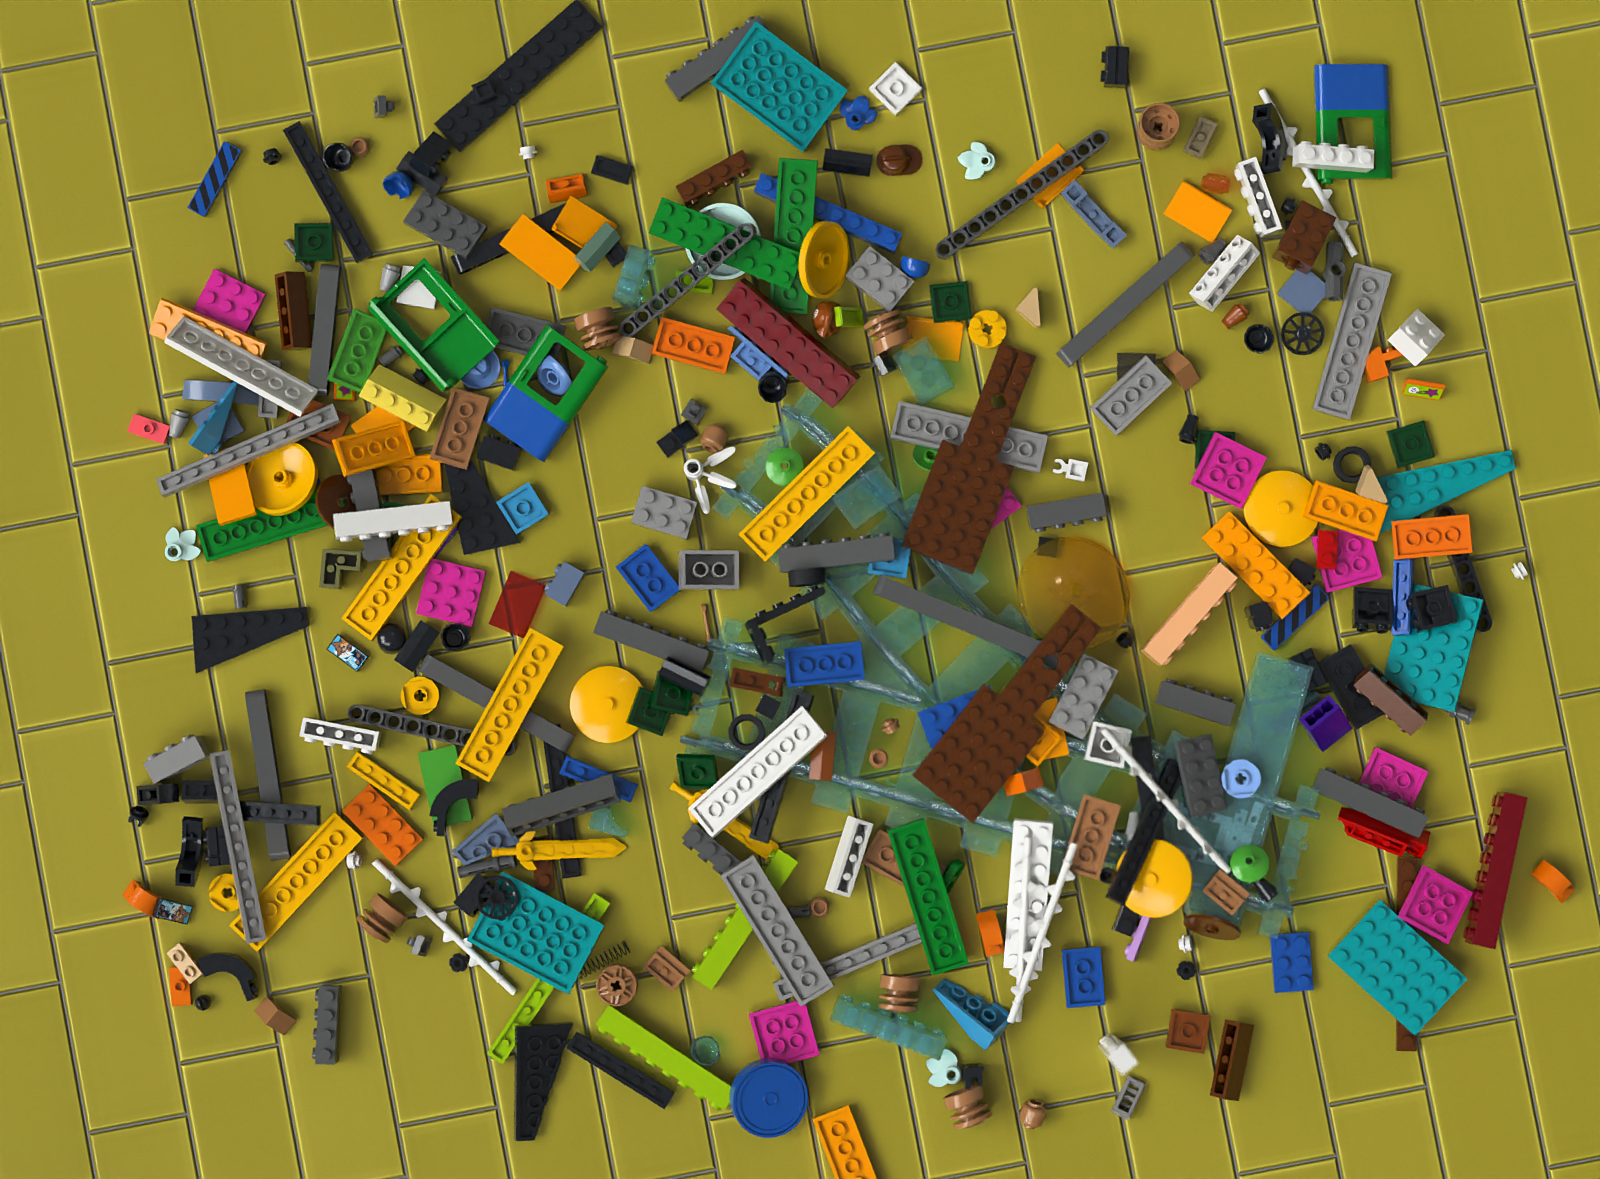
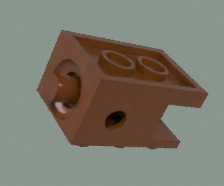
(1304, 237)

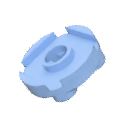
(1249, 785)

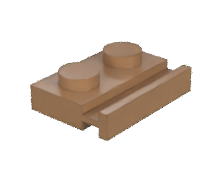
(1225, 892)
(666, 968)

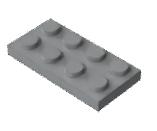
(1130, 395)
(1083, 696)

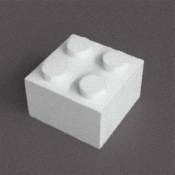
(1416, 337)
(1101, 750)

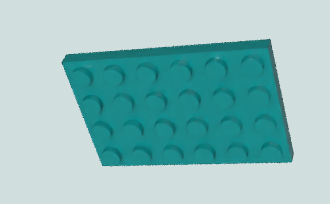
(778, 86)
(1434, 662)
(539, 935)
(1397, 967)

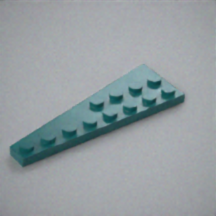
(1428, 487)

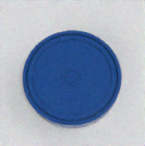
(768, 1098)

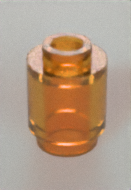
(1215, 183)

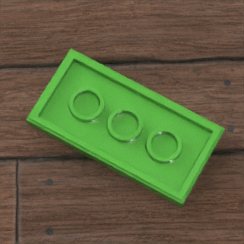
(357, 351)
(438, 772)

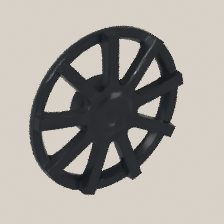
(1302, 333)
(497, 897)

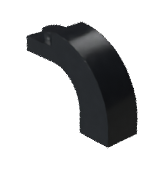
(1272, 137)
(447, 796)
(191, 852)
(234, 965)

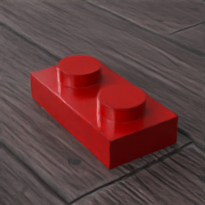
(1327, 549)

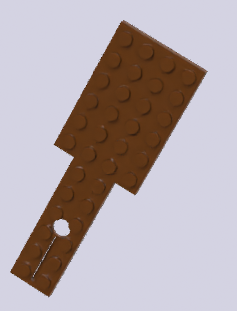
(967, 479)
(996, 729)

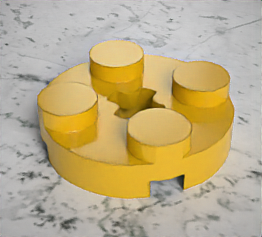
(992, 319)
(411, 689)
(217, 894)

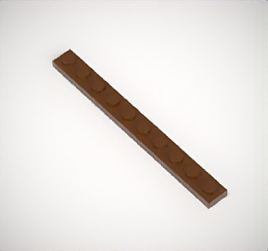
(1405, 879)

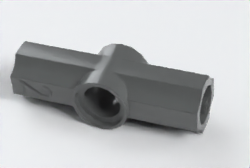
(1334, 261)

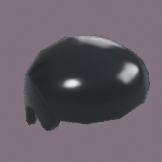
(338, 157)
(1258, 338)
(772, 387)
(455, 637)
(391, 638)

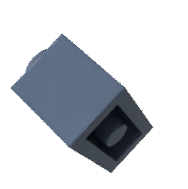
(564, 583)

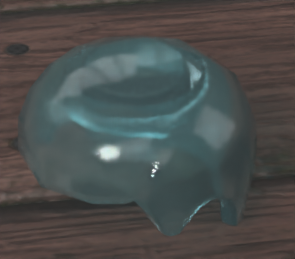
(705, 1050)

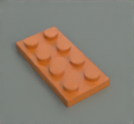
(693, 345)
(1432, 536)
(382, 825)

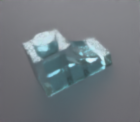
(603, 821)

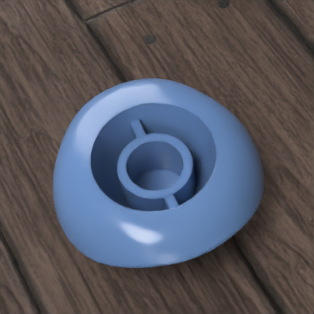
(483, 373)
(553, 376)

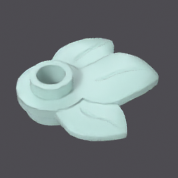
(974, 161)
(183, 543)
(941, 1068)

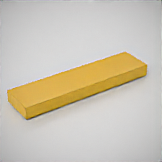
(383, 780)

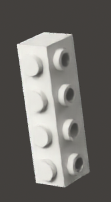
(1333, 158)
(1258, 197)
(1224, 273)
(341, 734)
(848, 856)

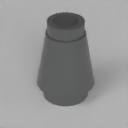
(1210, 252)

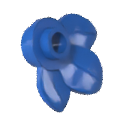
(858, 109)

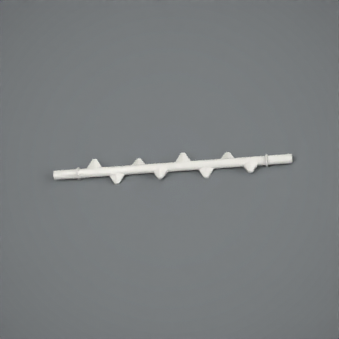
(1311, 182)
(1172, 805)
(439, 919)
(1025, 919)
(1043, 924)

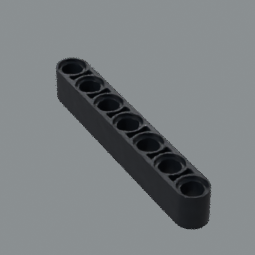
(491, 249)
(1470, 576)

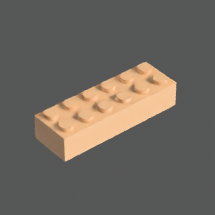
(1188, 614)

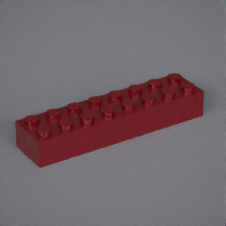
(788, 342)
(1495, 869)

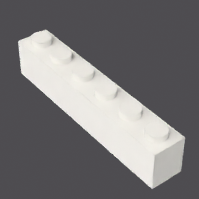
(392, 520)
(1117, 1053)

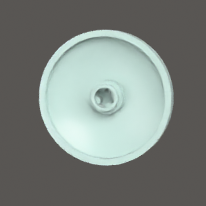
(732, 215)

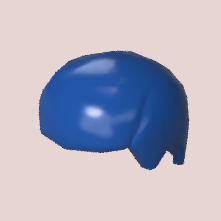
(398, 184)
(914, 268)

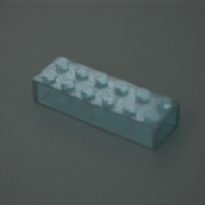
(888, 1027)

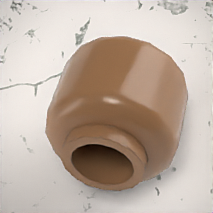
(714, 438)
(1032, 1113)

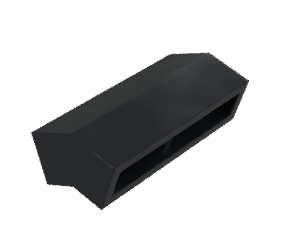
(847, 162)
(432, 184)
(416, 646)
(684, 676)

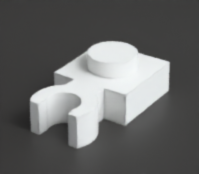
(1074, 469)

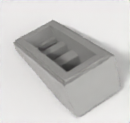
(1126, 1115)

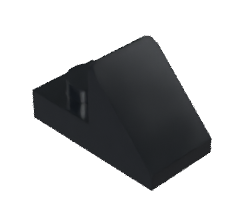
(677, 438)

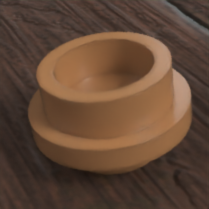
(359, 146)
(890, 725)
(878, 758)
(819, 907)

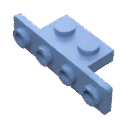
(752, 359)

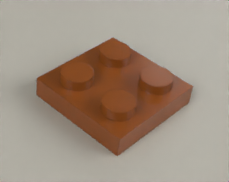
(1187, 1031)

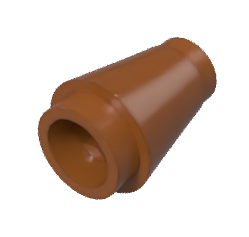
(1235, 315)

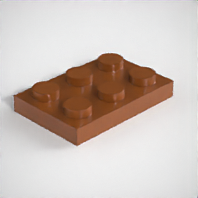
(327, 435)

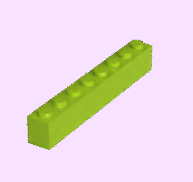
(737, 926)
(665, 1056)

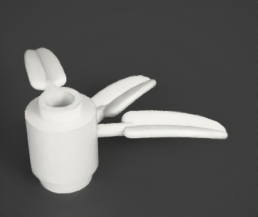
(712, 477)

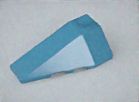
(211, 431)
(977, 1017)

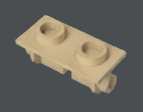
(185, 963)

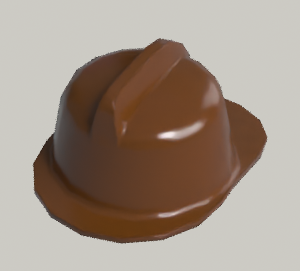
(899, 160)

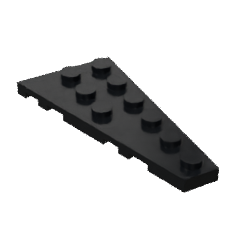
(482, 521)
(233, 634)
(536, 1065)

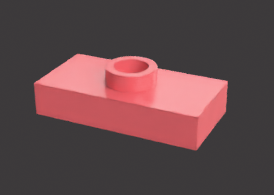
(149, 429)

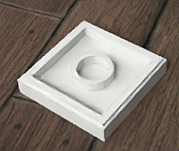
(895, 88)
(416, 293)

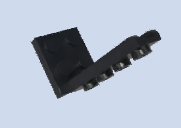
(758, 634)

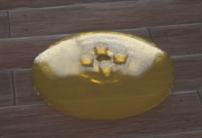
(1066, 562)

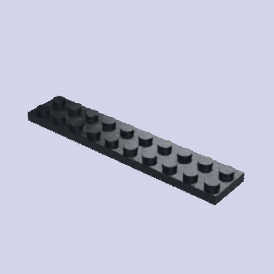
(520, 75)

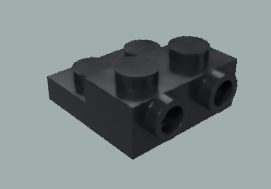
(1372, 609)
(1431, 609)

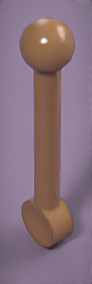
(706, 622)

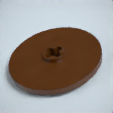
(328, 496)
(1212, 927)

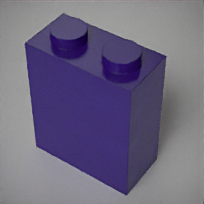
(1325, 723)

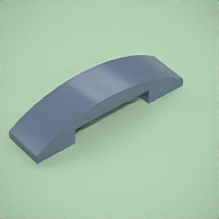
(1092, 214)
(214, 391)

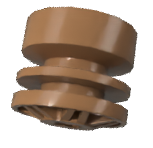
(1158, 116)
(597, 327)
(887, 331)
(382, 917)
(627, 979)
(899, 993)
(967, 1106)

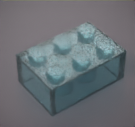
(633, 277)
(923, 371)
(866, 497)

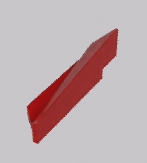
(1381, 834)

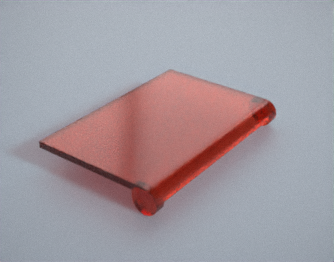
(517, 604)

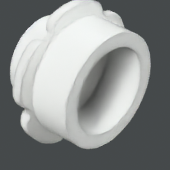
(528, 152)
(1519, 570)
(354, 860)
(1185, 943)

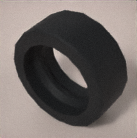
(1337, 463)
(806, 577)
(746, 717)

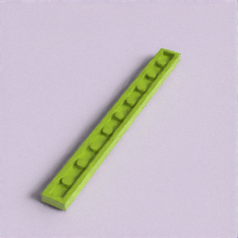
(536, 995)

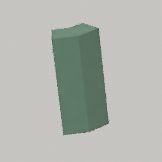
(597, 247)

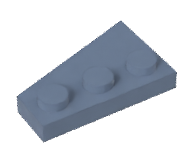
(480, 842)

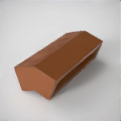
(822, 758)

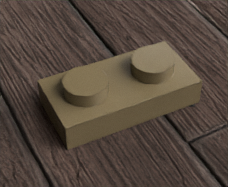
(1200, 137)

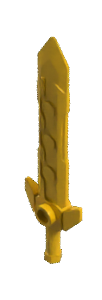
(736, 828)
(559, 849)

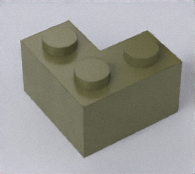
(334, 564)

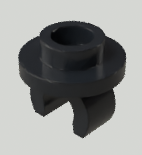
(138, 813)

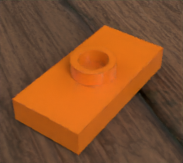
(179, 988)

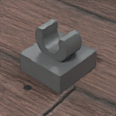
(381, 107)
(884, 364)
(694, 412)
(420, 945)

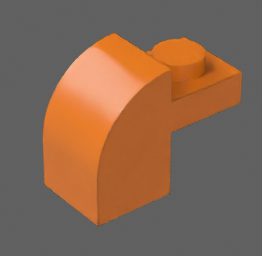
(1375, 363)
(1553, 881)
(140, 897)
(990, 933)

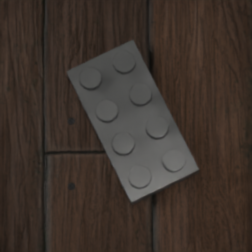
(445, 224)
(519, 332)
(1200, 775)

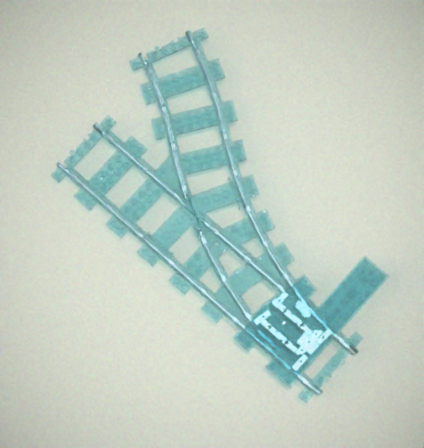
(1260, 735)

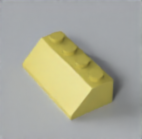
(403, 398)

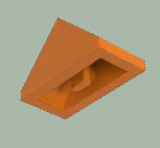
(1023, 782)

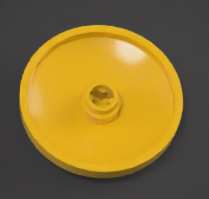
(824, 259)
(283, 479)
(1277, 509)
(603, 703)
(1162, 882)

